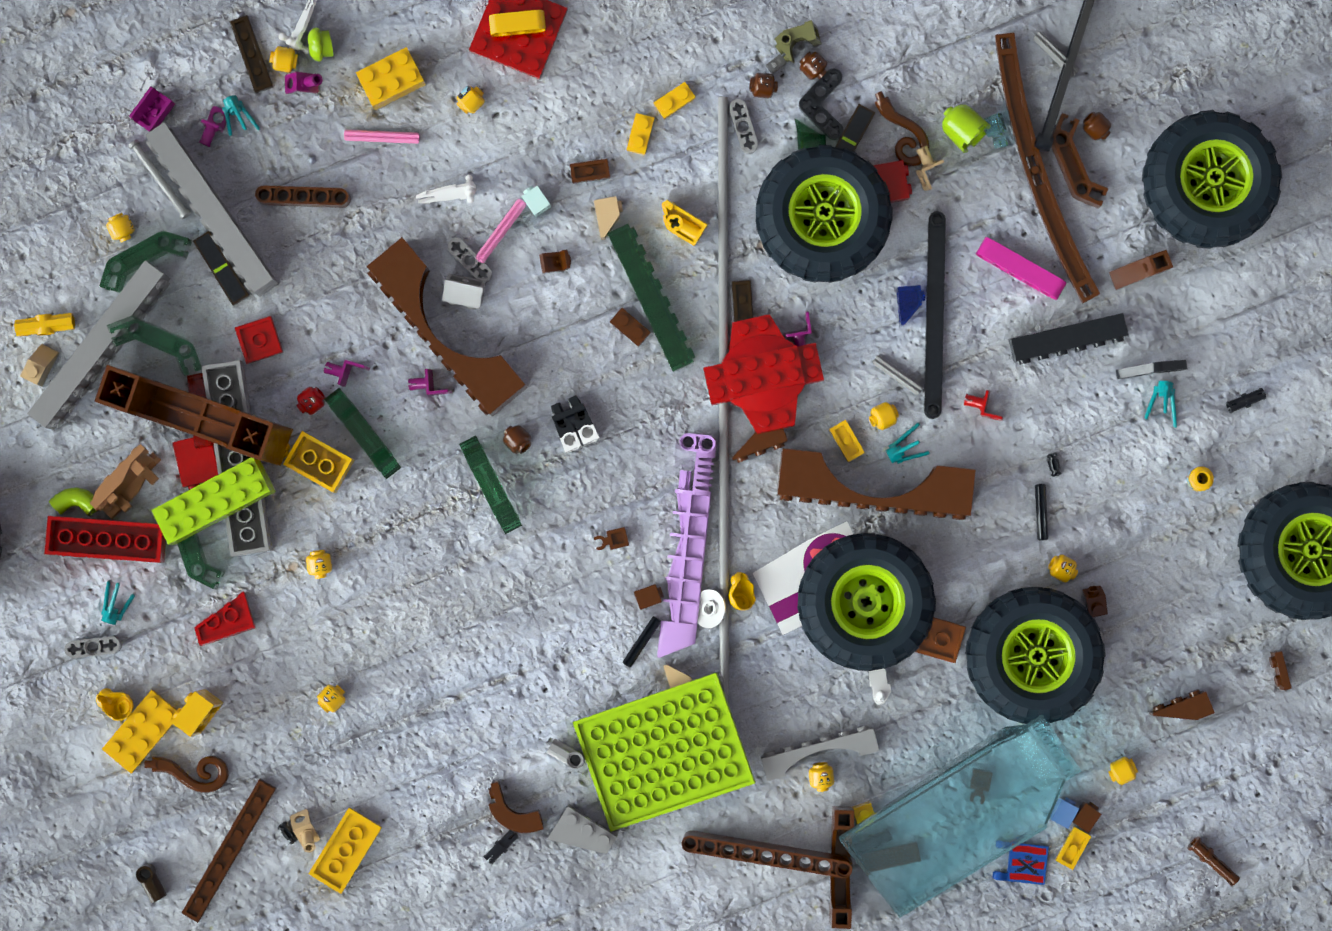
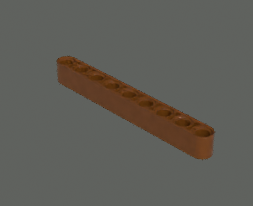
(776, 850)

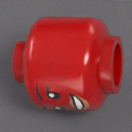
(310, 400)

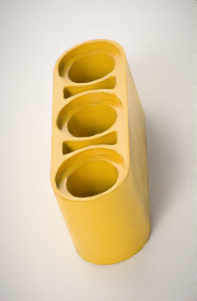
(517, 23)

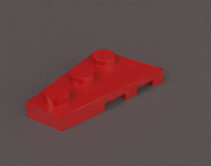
(227, 622)

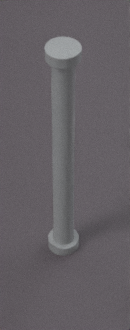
(159, 179)

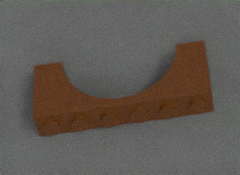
(840, 903)

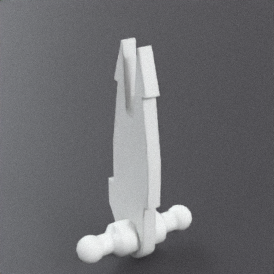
(294, 40)
(450, 192)
(879, 685)

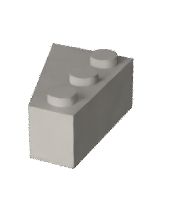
(582, 831)

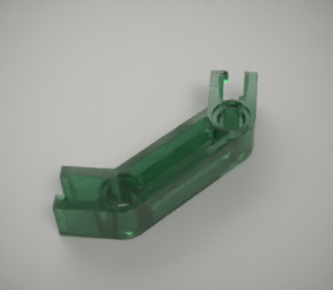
(133, 257)
(157, 338)
(363, 433)
(490, 484)
(193, 555)

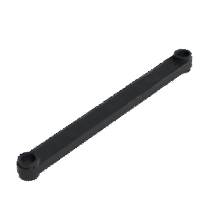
(1044, 140)
(934, 314)

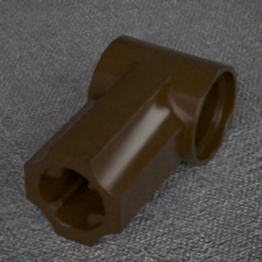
(152, 884)

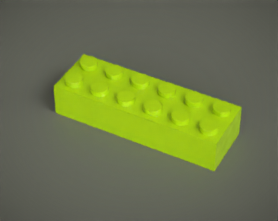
(213, 501)

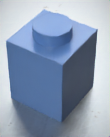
(1064, 812)

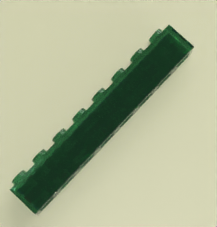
(649, 295)

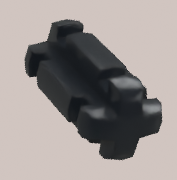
(1054, 465)
(287, 832)

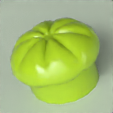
(320, 44)

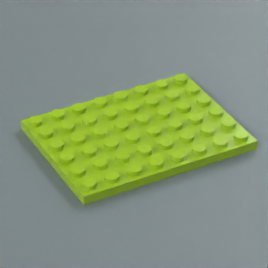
(664, 752)

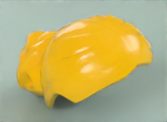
(742, 592)
(115, 704)

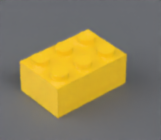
(390, 78)
(318, 462)
(197, 712)

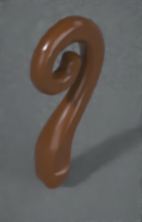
(889, 113)
(165, 765)

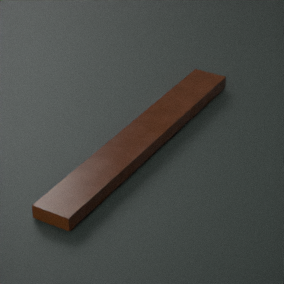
(229, 850)

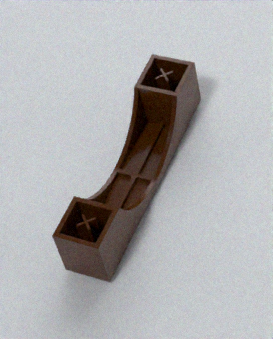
(404, 280)
(194, 415)
(941, 493)

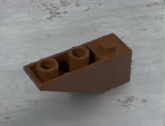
(1141, 269)
(759, 443)
(1192, 707)

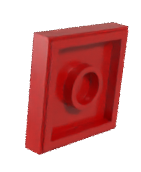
(259, 339)

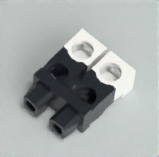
(569, 420)

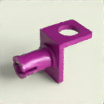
(303, 82)
(212, 127)
(799, 336)
(342, 371)
(426, 383)

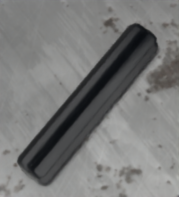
(1041, 512)
(641, 641)

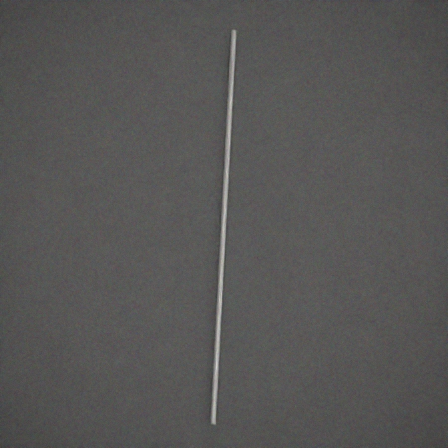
(723, 408)

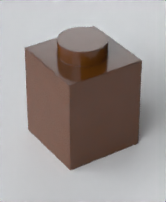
(648, 596)
(1087, 816)

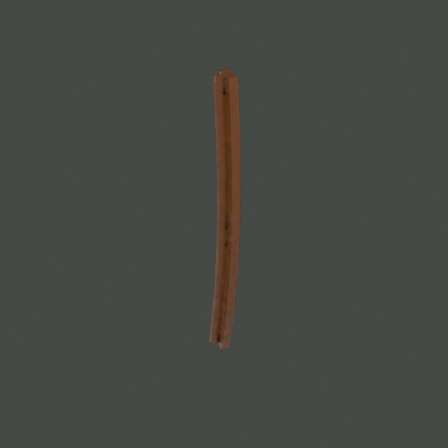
(1043, 193)

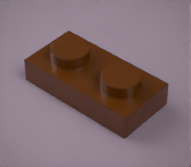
(589, 171)
(630, 327)
(1278, 663)

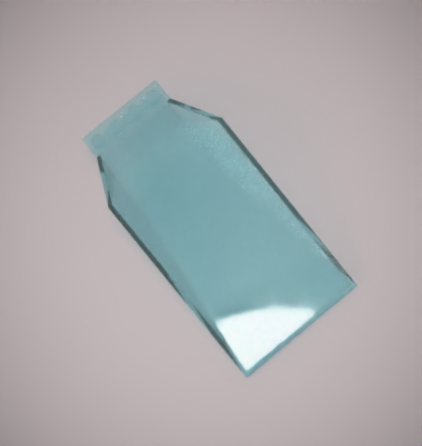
(963, 815)

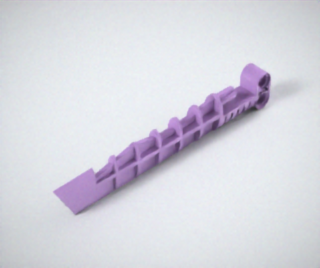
(687, 566)

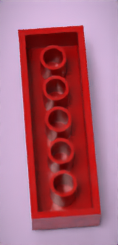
(104, 539)

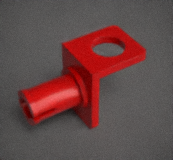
(981, 403)

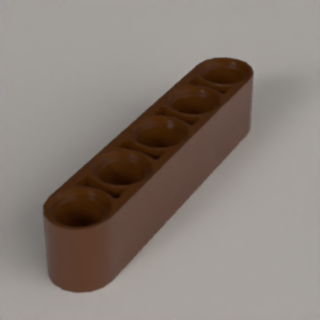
(294, 192)

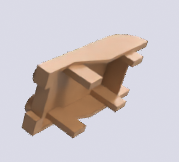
(125, 482)

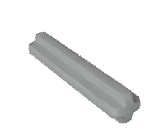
(1054, 52)
(897, 374)

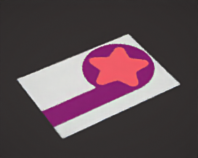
(782, 577)

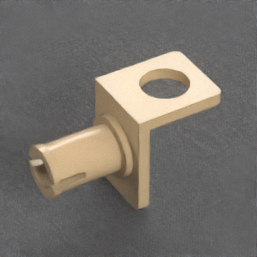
(927, 163)
(304, 831)

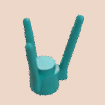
(234, 107)
(1165, 390)
(896, 453)
(110, 613)

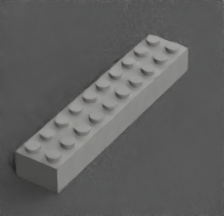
(212, 210)
(97, 347)
(249, 527)

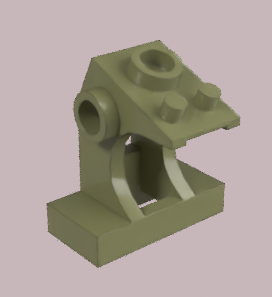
(804, 32)

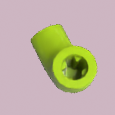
(73, 497)

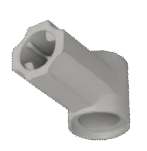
(564, 753)

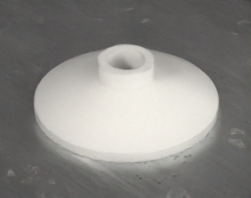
(706, 617)

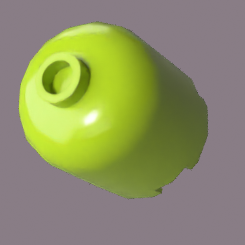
(964, 126)

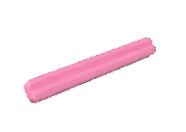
(381, 136)
(500, 231)

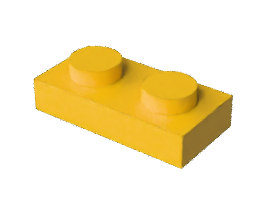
(674, 100)
(640, 134)
(846, 441)
(1073, 848)

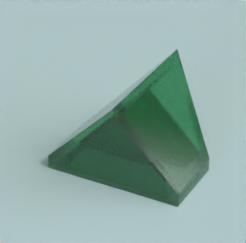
(807, 137)

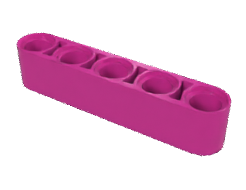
(1021, 268)

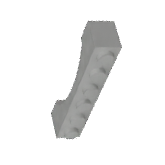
(777, 764)

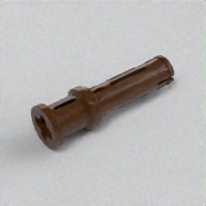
(1207, 855)

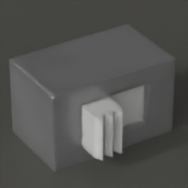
(776, 64)

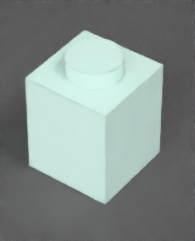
(535, 200)

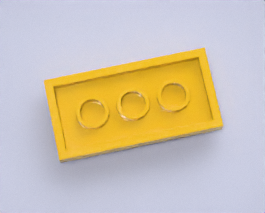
(141, 731)
(345, 850)

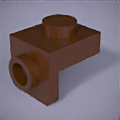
(555, 261)
(1095, 601)

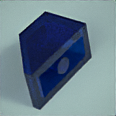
(908, 302)

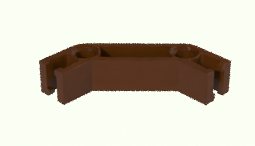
(1072, 165)

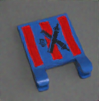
(1025, 864)

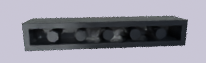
(1069, 337)

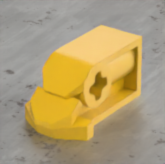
(690, 226)

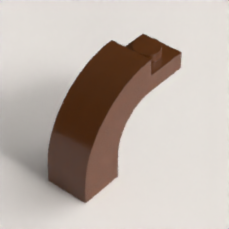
(512, 820)

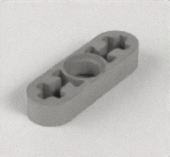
(734, 114)
(463, 246)
(78, 643)

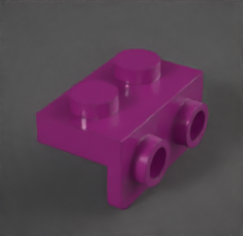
(151, 109)

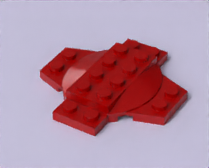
(763, 374)

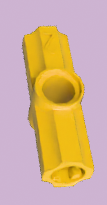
(44, 324)

